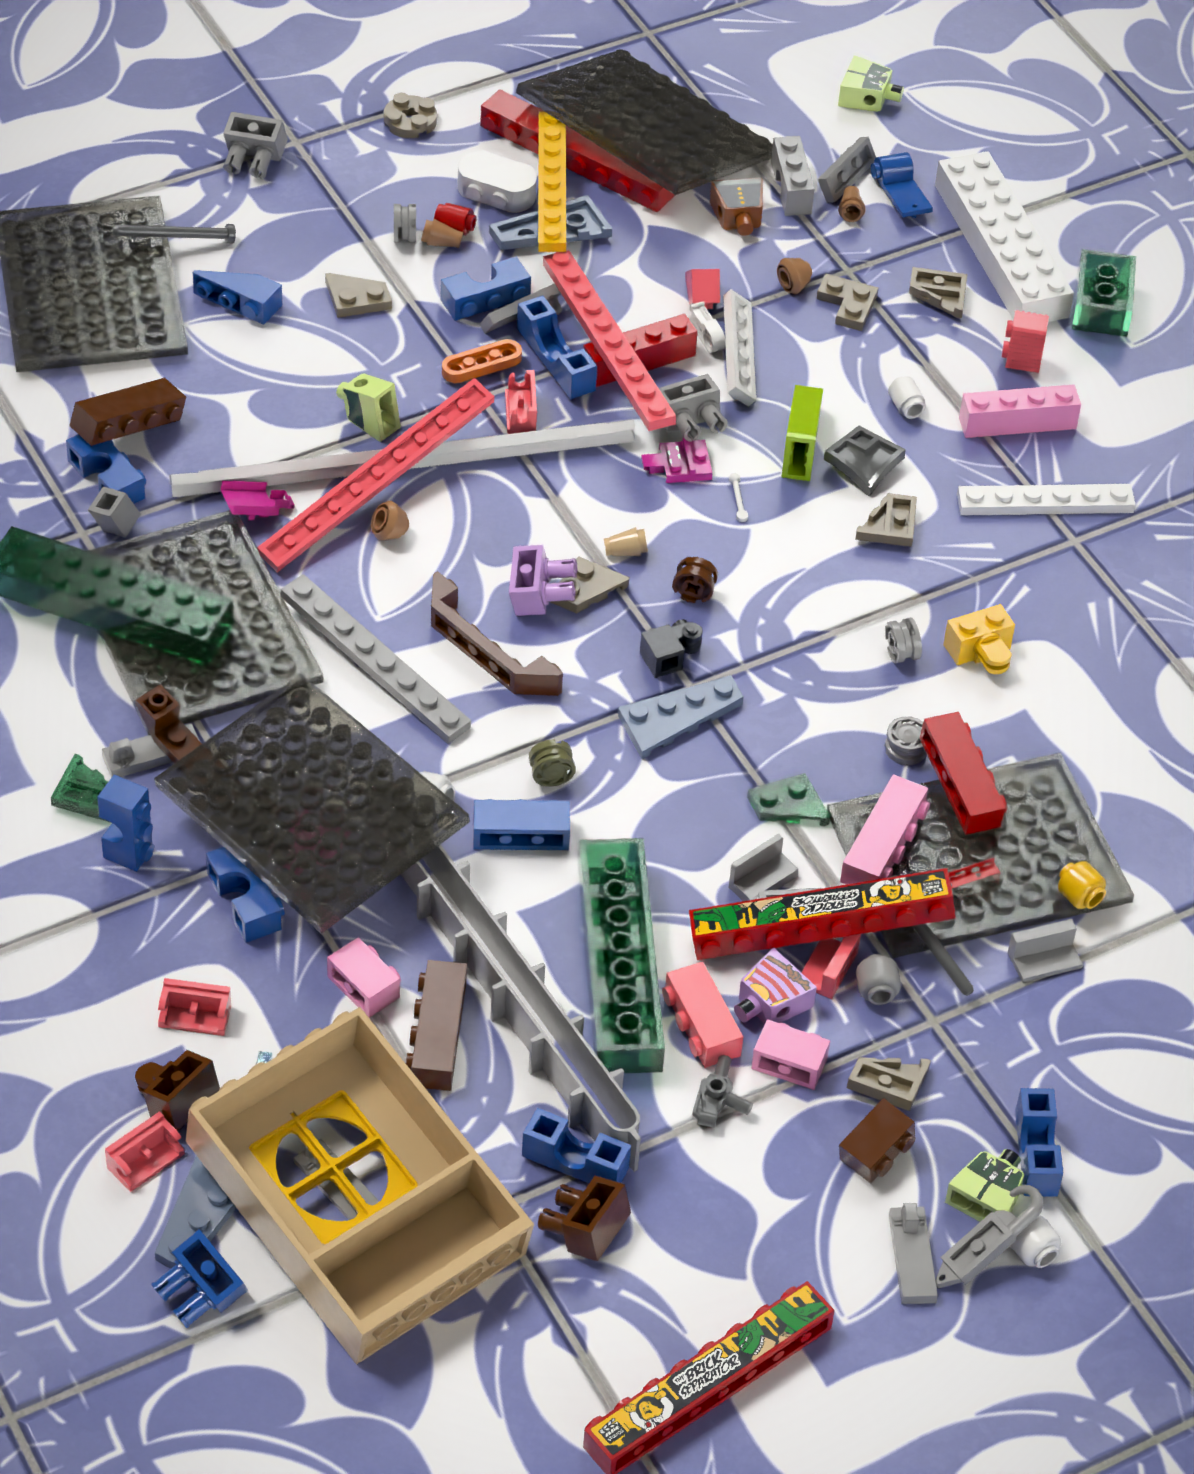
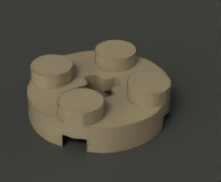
(420, 109)

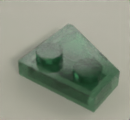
(788, 801)

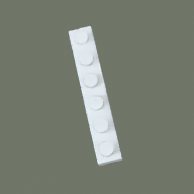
(1045, 499)

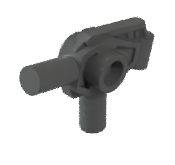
(716, 1093)

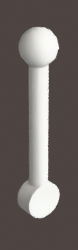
(742, 515)

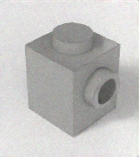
(114, 512)

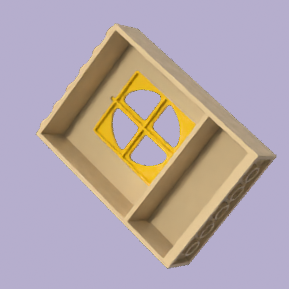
(398, 1261)

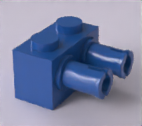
(216, 1280)

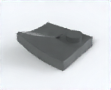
(864, 457)

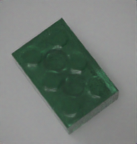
(1104, 292)

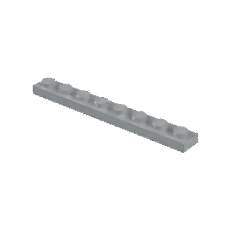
(375, 659)

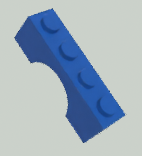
(540, 328)

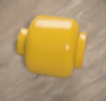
(1082, 885)

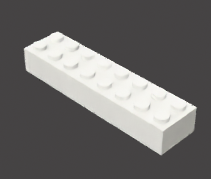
(1003, 236)

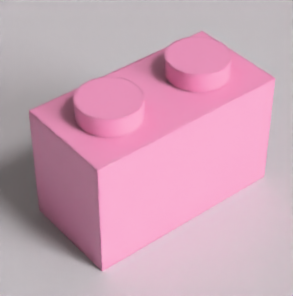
(364, 976)
(790, 1054)

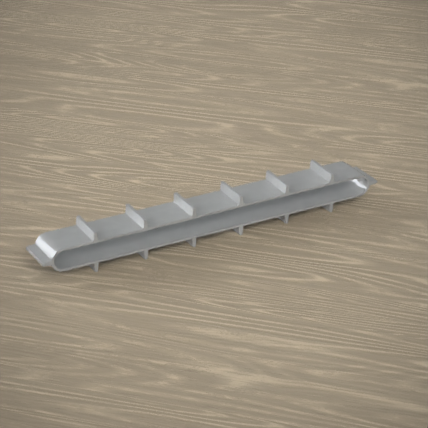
(507, 1004)

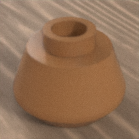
(794, 274)
(389, 521)

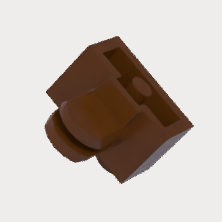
(176, 1085)

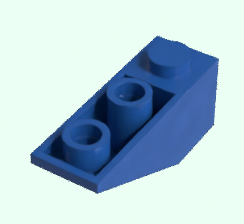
(240, 292)

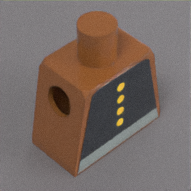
(738, 203)

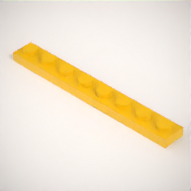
(551, 184)

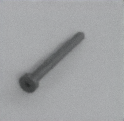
(227, 233)
(944, 958)

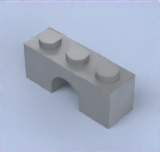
(792, 169)

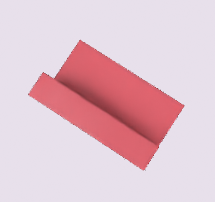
(831, 963)

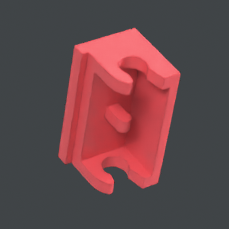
(521, 404)
(194, 1006)
(144, 1151)

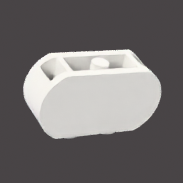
(496, 181)

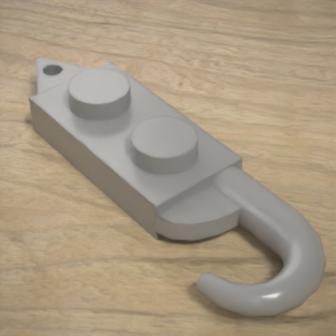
(987, 1240)

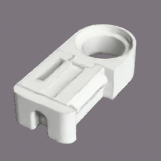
(708, 328)

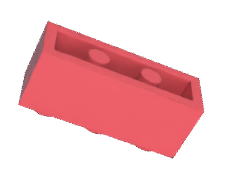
(702, 1014)

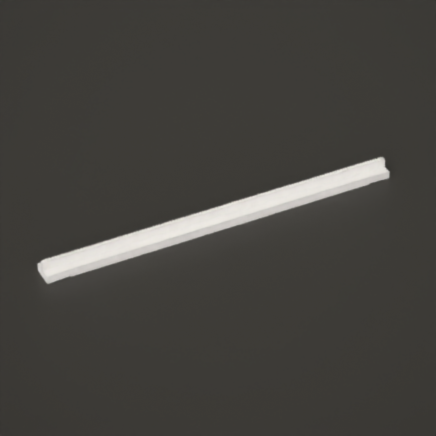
(446, 453)

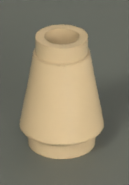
(626, 543)

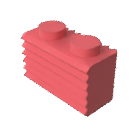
(1026, 341)

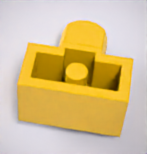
(982, 638)

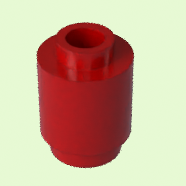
(456, 217)

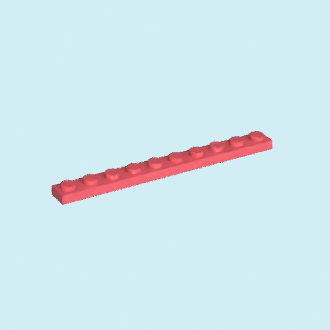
(609, 341)
(375, 475)

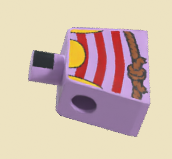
(774, 991)

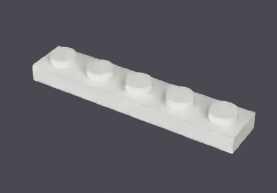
(739, 348)

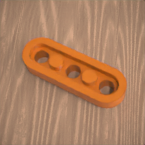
(481, 361)

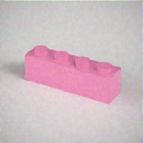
(1019, 411)
(886, 832)

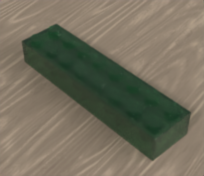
(113, 596)
(620, 955)

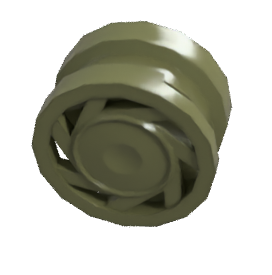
(551, 762)

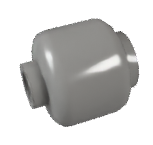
(878, 979)

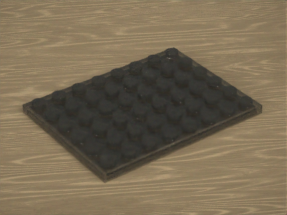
(647, 121)
(83, 291)
(260, 649)
(312, 802)
(1039, 835)

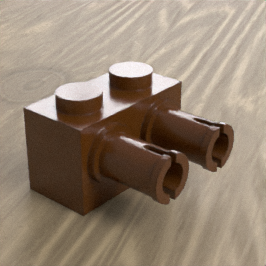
(593, 1217)

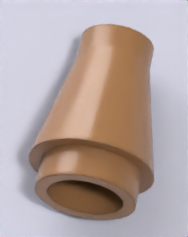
(851, 205)
(439, 234)

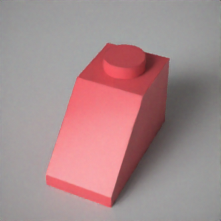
(703, 286)

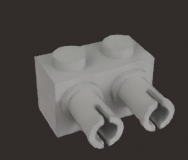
(253, 137)
(694, 403)

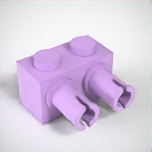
(531, 577)

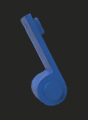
(896, 179)

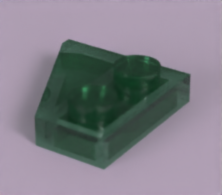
(79, 789)

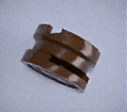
(695, 579)

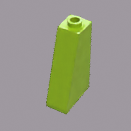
(802, 433)

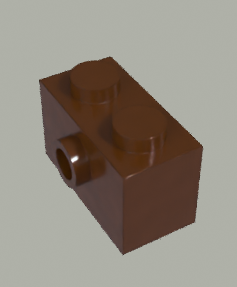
(877, 1141)

